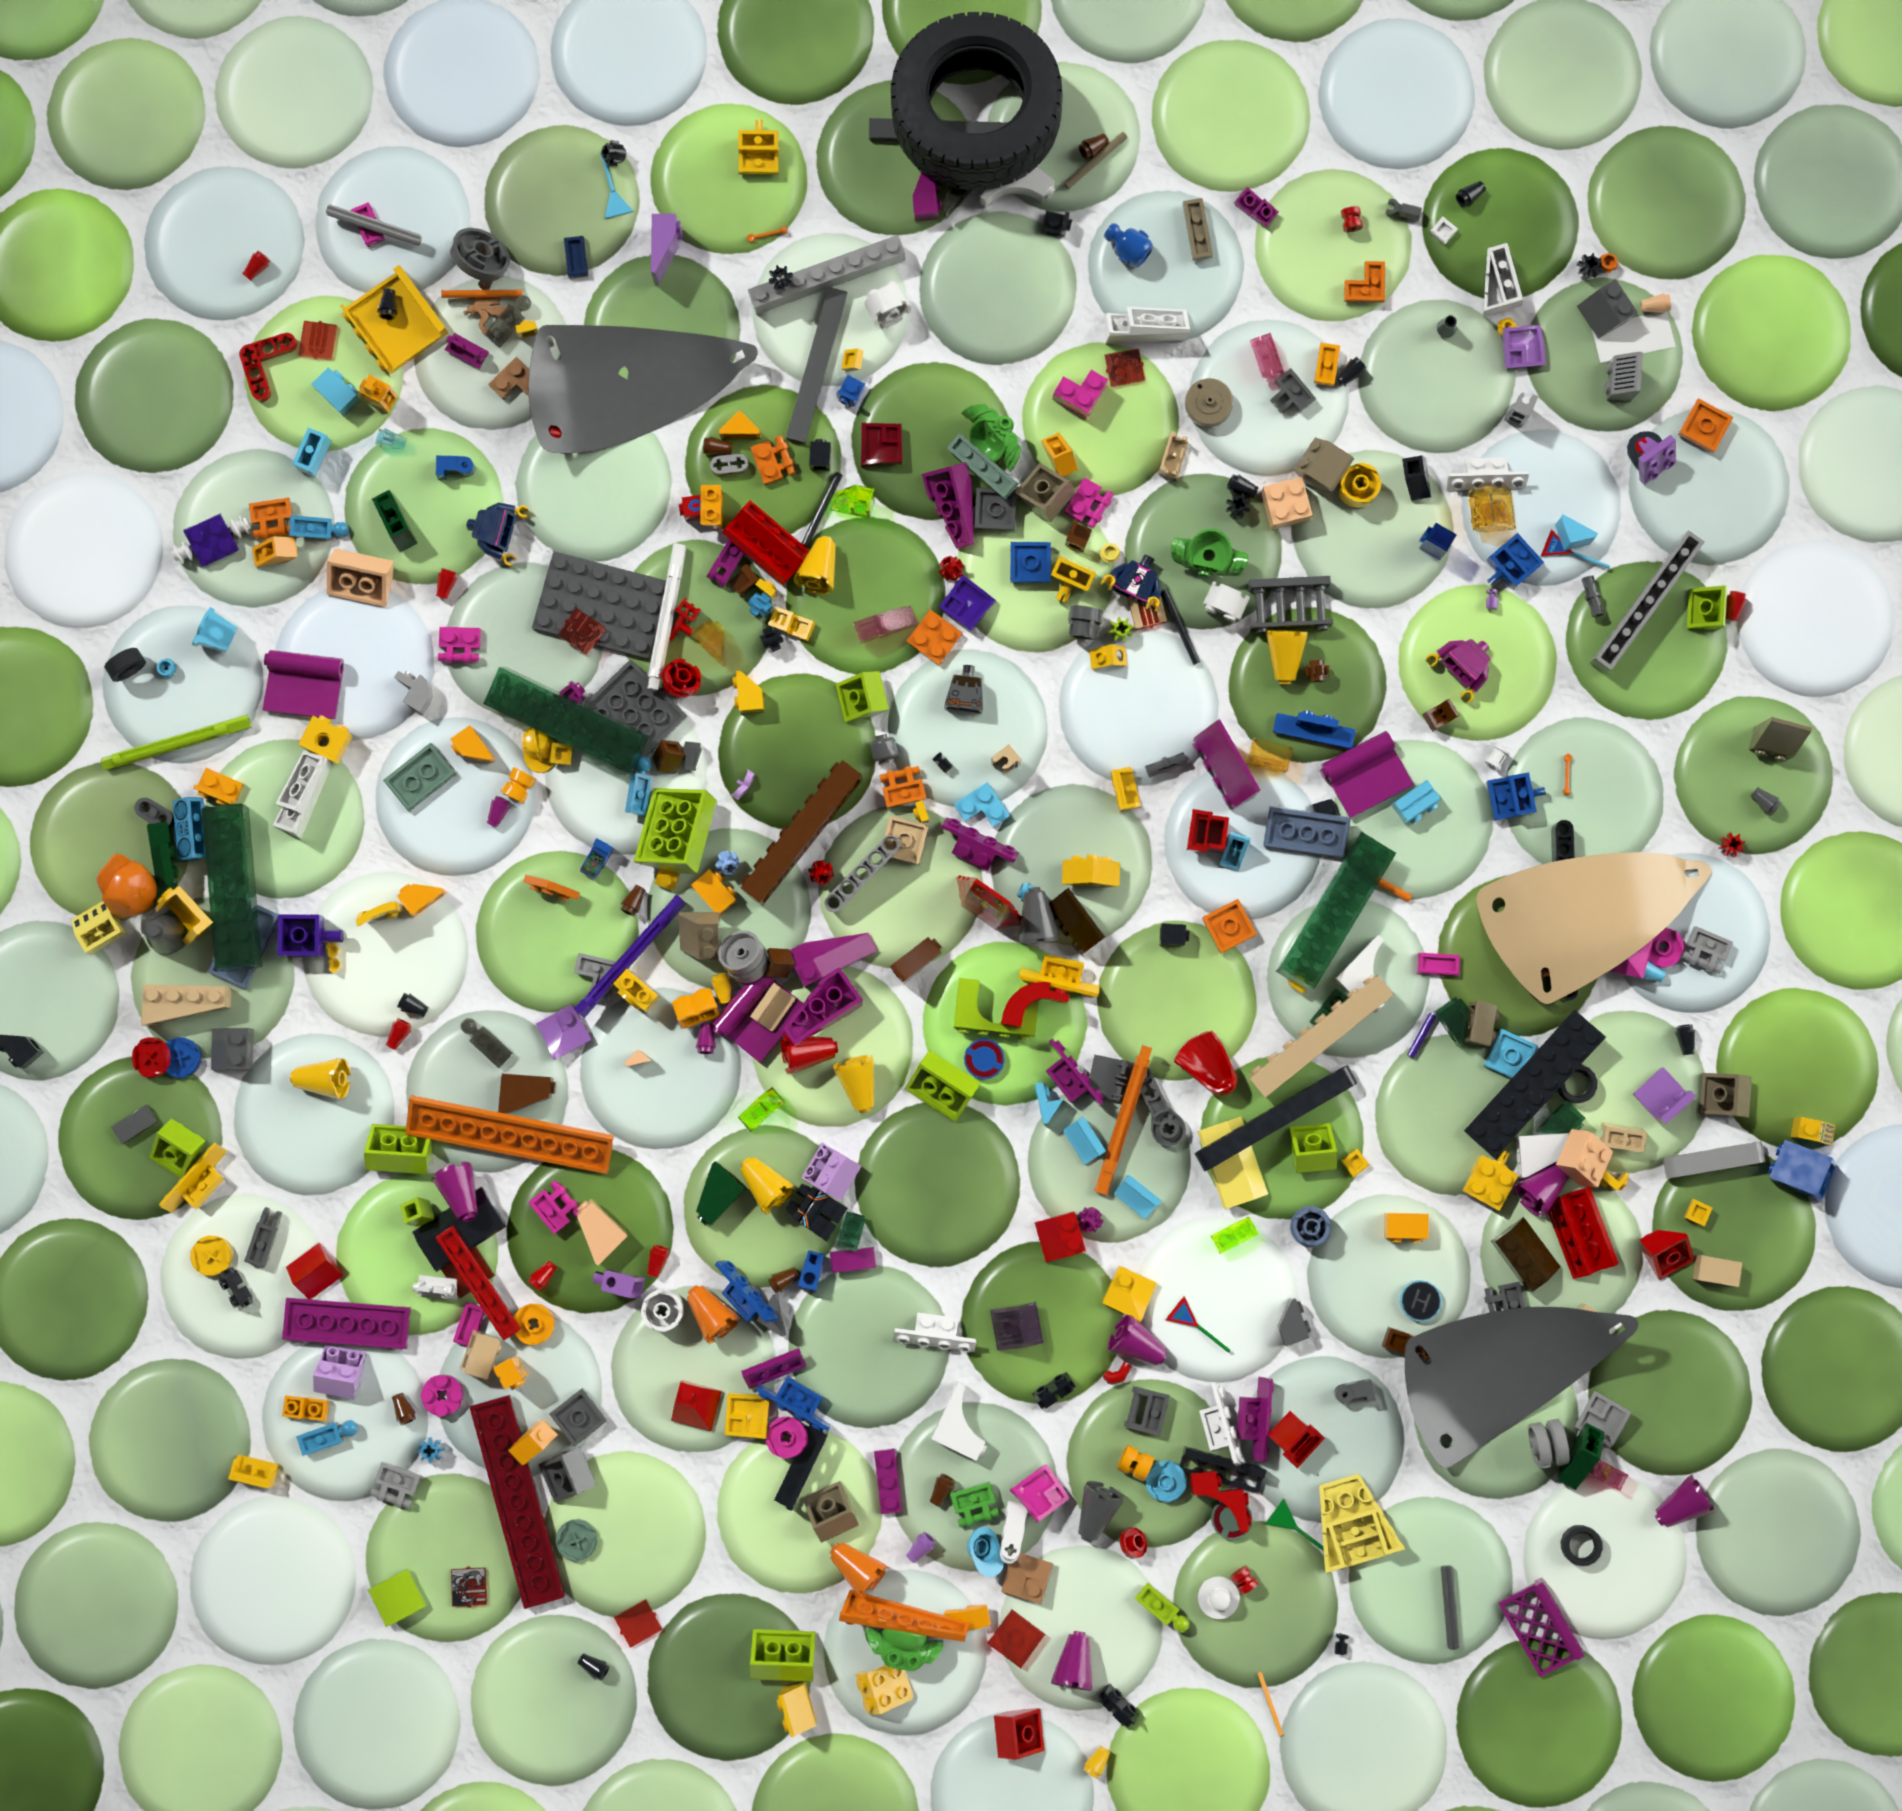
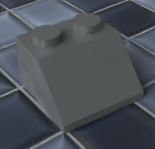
(1607, 309)
(232, 1049)
(567, 1474)

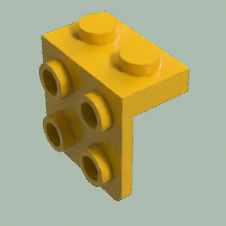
(883, 1689)

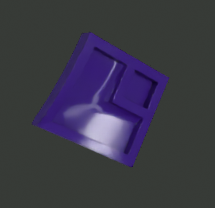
(967, 603)

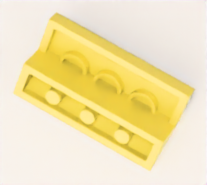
(1239, 1176)

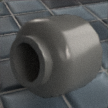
(884, 749)

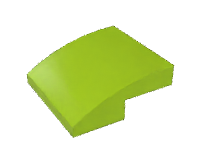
(396, 1598)

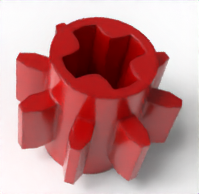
(951, 568)
(1731, 850)
(821, 872)

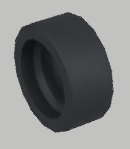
(124, 664)
(1593, 1082)
(1597, 1542)

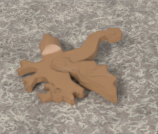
(483, 307)

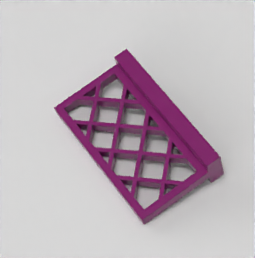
(1557, 1619)

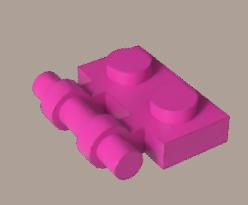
(1083, 500)
(459, 638)
(549, 1210)

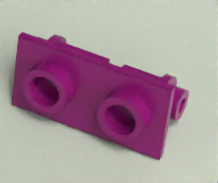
(466, 350)

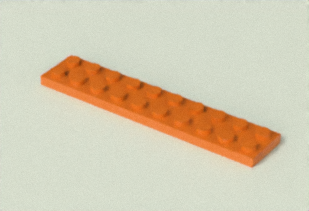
(509, 1134)

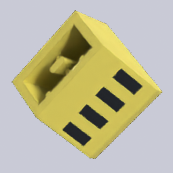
(97, 928)

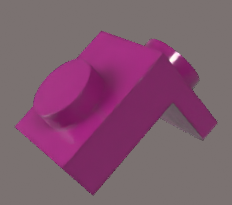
(574, 691)

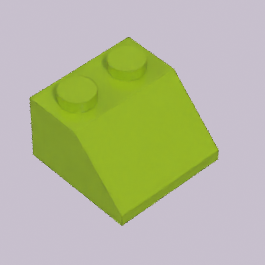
(862, 696)
(176, 1148)
(1313, 1148)

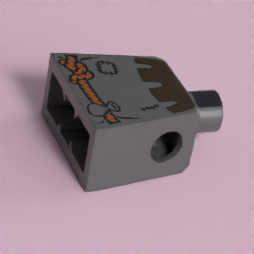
(965, 692)

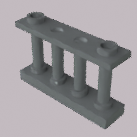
(1299, 585)

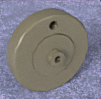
(1209, 402)

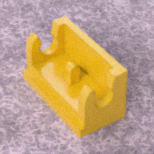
(1125, 789)
(253, 1471)

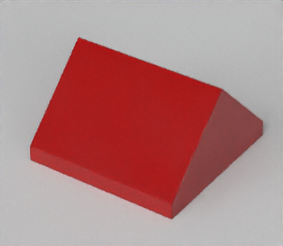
(313, 1271)

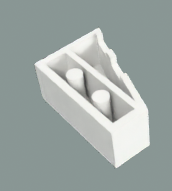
(1501, 282)

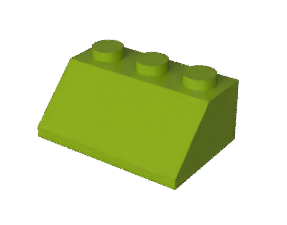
(942, 1085)
(394, 1151)
(782, 1655)

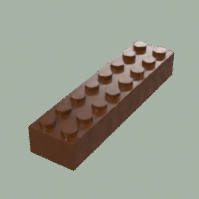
(801, 833)

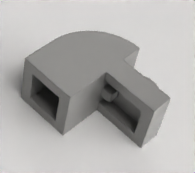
(420, 691)

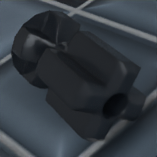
(943, 764)
(1341, 1646)

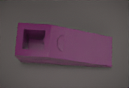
(925, 200)

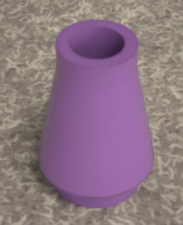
(923, 1544)

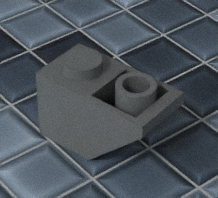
(1291, 1324)

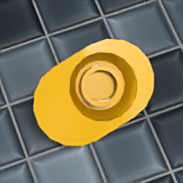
(536, 750)

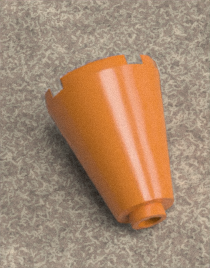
(711, 1314)
(857, 1568)

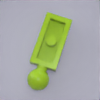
(1161, 1607)

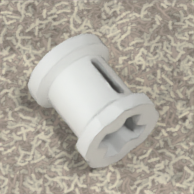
(1497, 757)

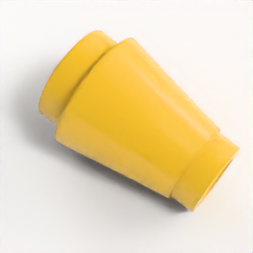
(722, 987)
(1096, 1763)

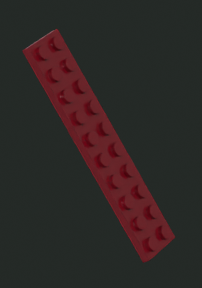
(517, 1503)

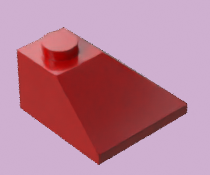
(1667, 1251)
(696, 1405)

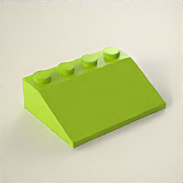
(676, 829)

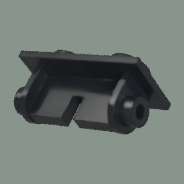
(237, 1296)
(1060, 1384)
(1126, 1712)

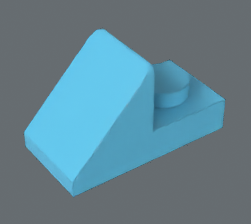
(1047, 1109)

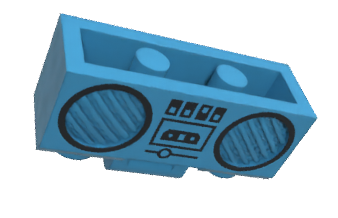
(189, 829)

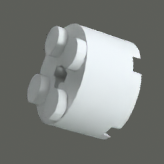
(887, 305)
(1225, 601)
(652, 1304)

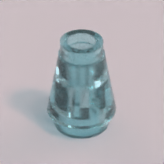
(389, 439)

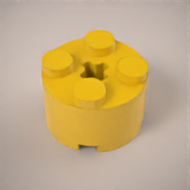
(1370, 485)

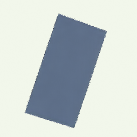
(1306, 831)
(267, 923)

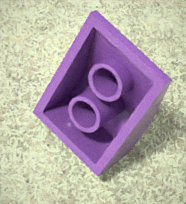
(665, 238)

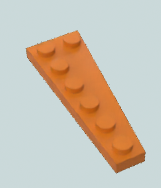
(896, 1616)

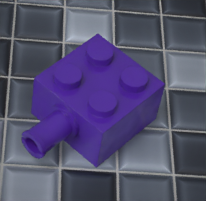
(304, 935)

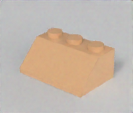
(359, 577)

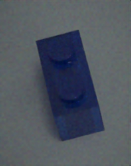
(1436, 540)

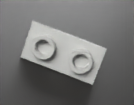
(436, 1287)

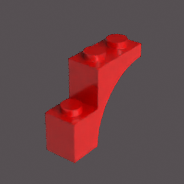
(1207, 1484)

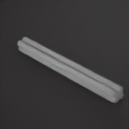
(374, 225)

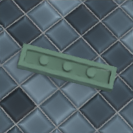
(982, 466)

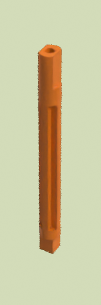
(1123, 1121)

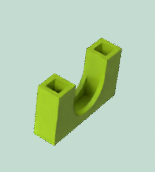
(968, 1016)

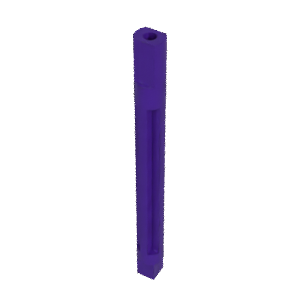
(630, 956)

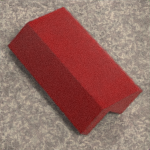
(766, 542)
(1582, 1233)

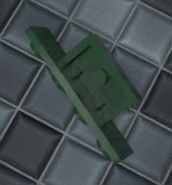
(163, 857)

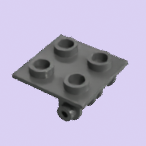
(1110, 1076)

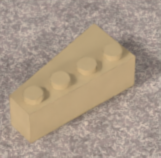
(177, 1002)

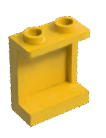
(186, 911)

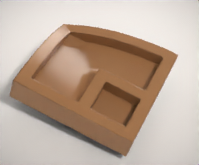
(1027, 1578)

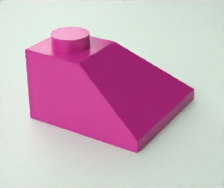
(1635, 964)

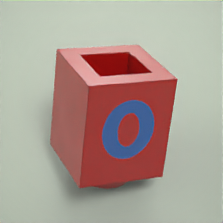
(690, 507)

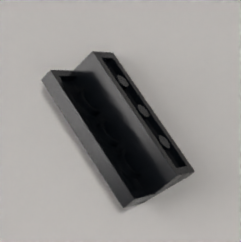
(486, 1224)

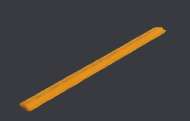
(1270, 1704)

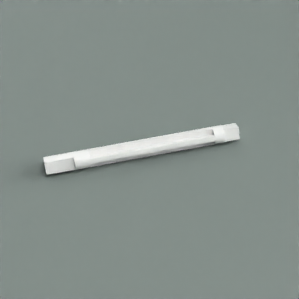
(666, 616)

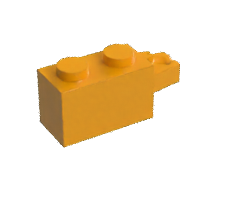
(378, 393)

